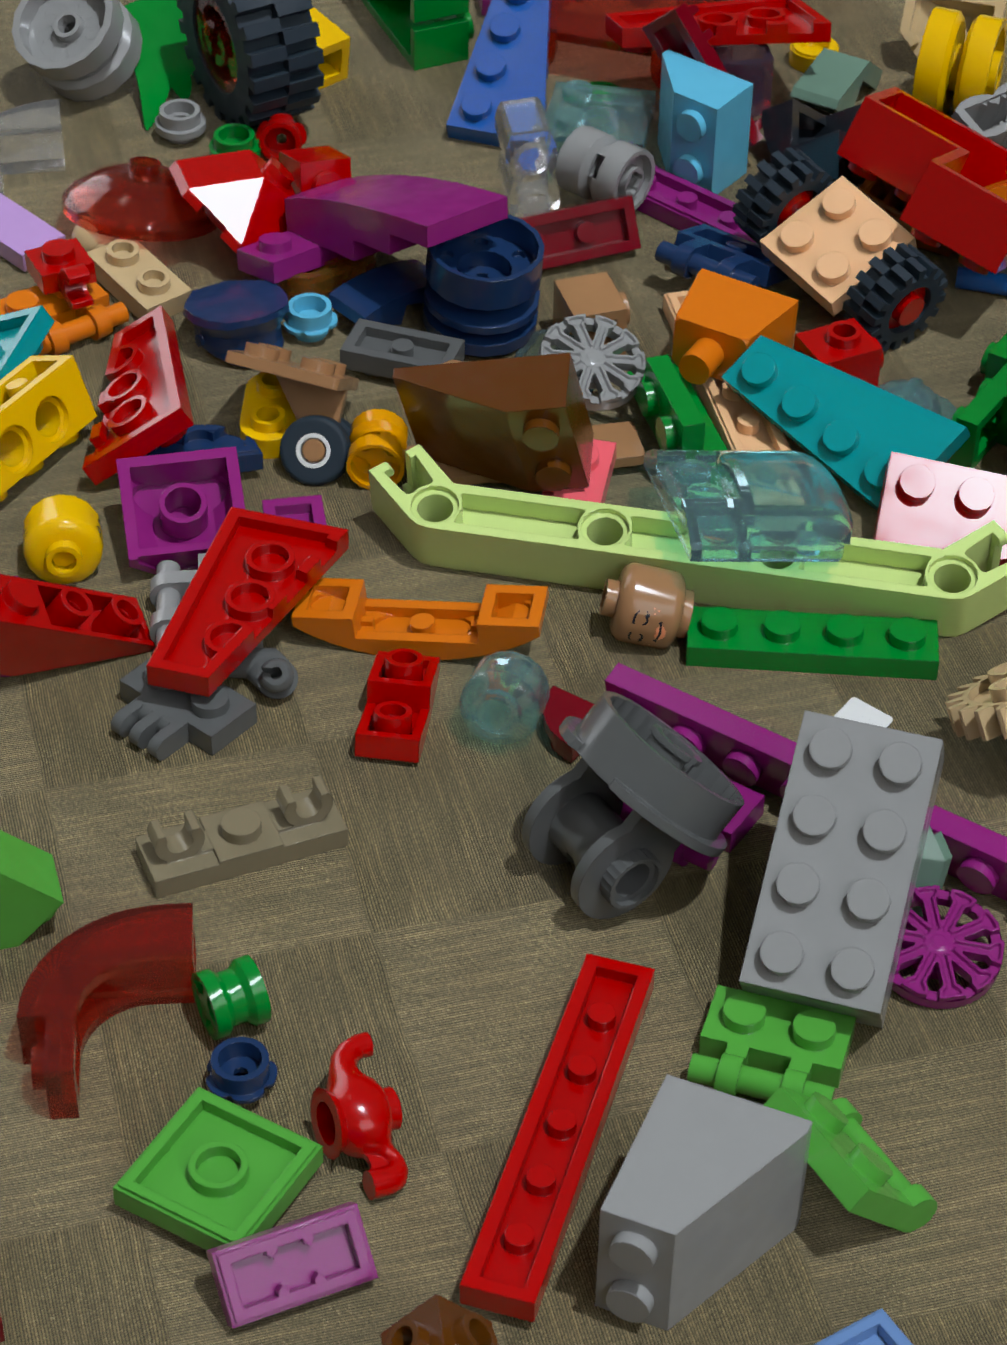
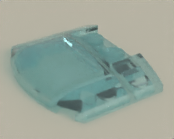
(751, 505)

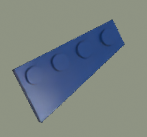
(504, 66)

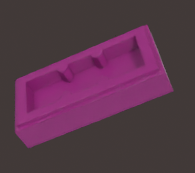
(292, 1264)

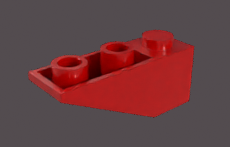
(65, 626)

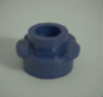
(240, 1070)

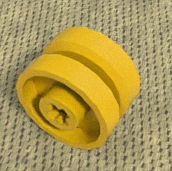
(951, 66)

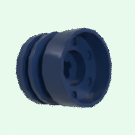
(486, 287)

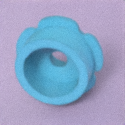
(310, 317)

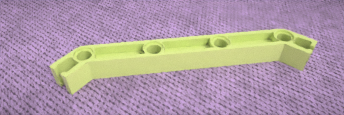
(594, 541)

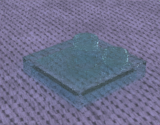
(615, 110)

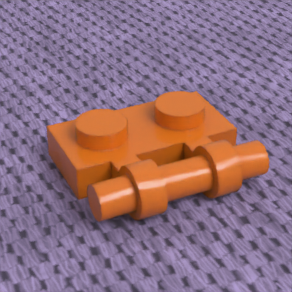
(69, 325)

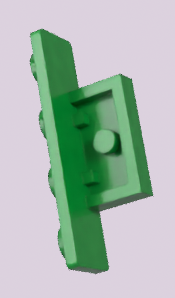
(674, 408)

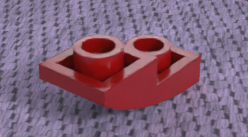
(397, 706)

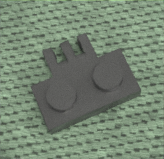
(171, 718)

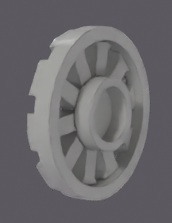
(596, 362)

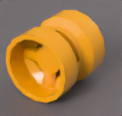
(375, 439)

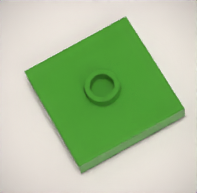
(217, 1172)

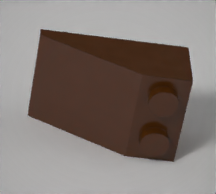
(503, 419)

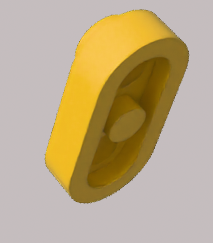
(265, 414)

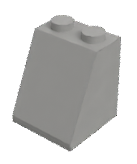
(697, 1201)

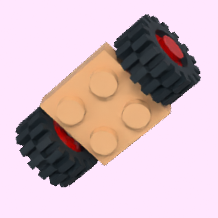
(840, 247)

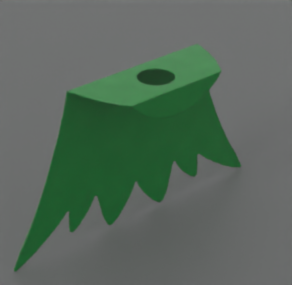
(162, 57)

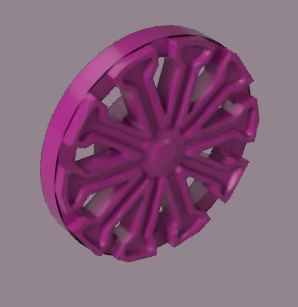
(941, 949)

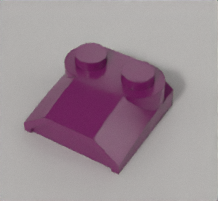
(176, 504)

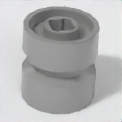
(602, 167)

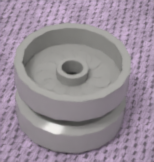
(78, 44)

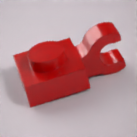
(63, 268)

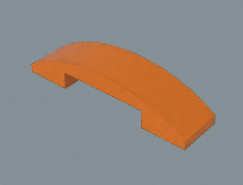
(344, 616)

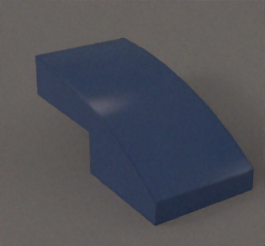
(382, 292)

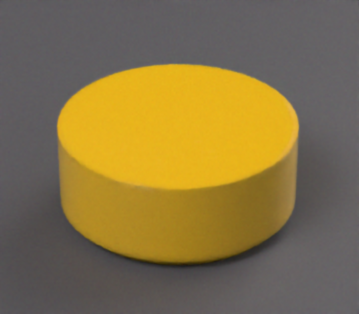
(803, 54)

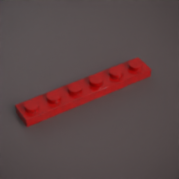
(557, 1140)

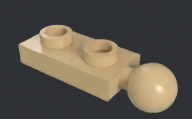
(133, 274)

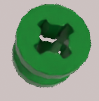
(231, 997)

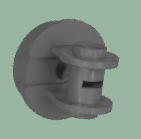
(653, 770)

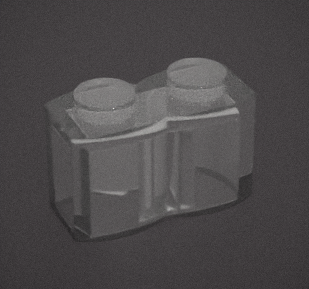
(526, 157)

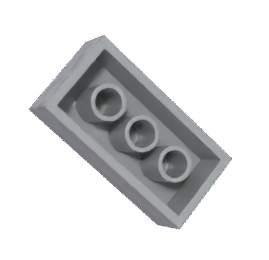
(843, 867)

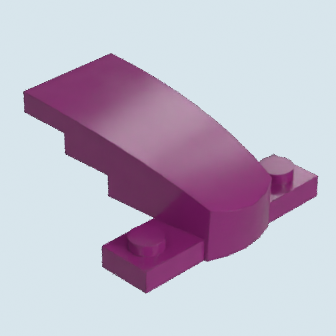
(366, 217)

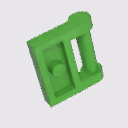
(854, 1163)

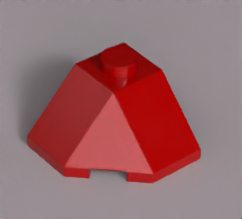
(237, 193)

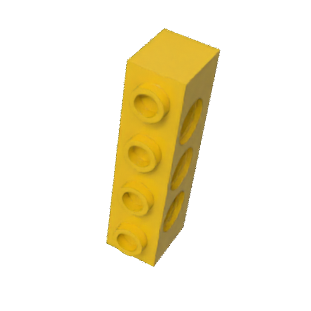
(39, 412)

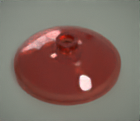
(134, 203)

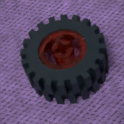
(254, 56)

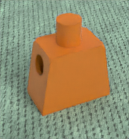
(723, 320)

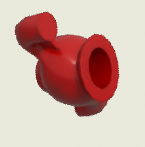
(359, 1118)

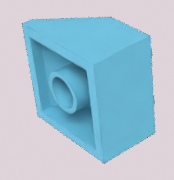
(703, 122)

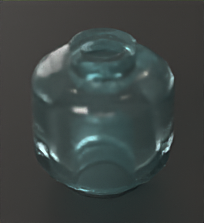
(504, 698)

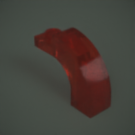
(93, 975)

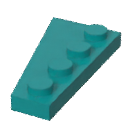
(838, 416)

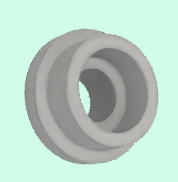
(180, 121)

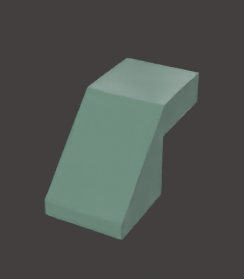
(835, 81)

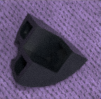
(813, 133)

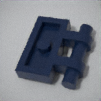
(720, 253)

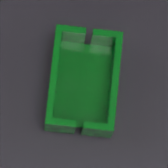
(426, 30)

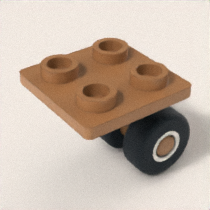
(317, 389)

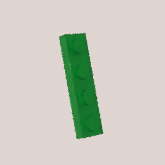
(813, 643)

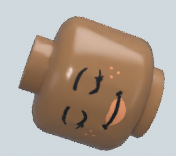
(647, 605)

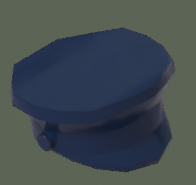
(237, 313)

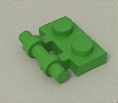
(765, 1043)

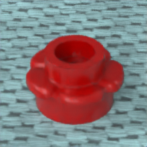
(280, 124)

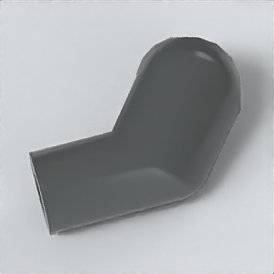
(268, 672)

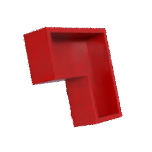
(937, 171)

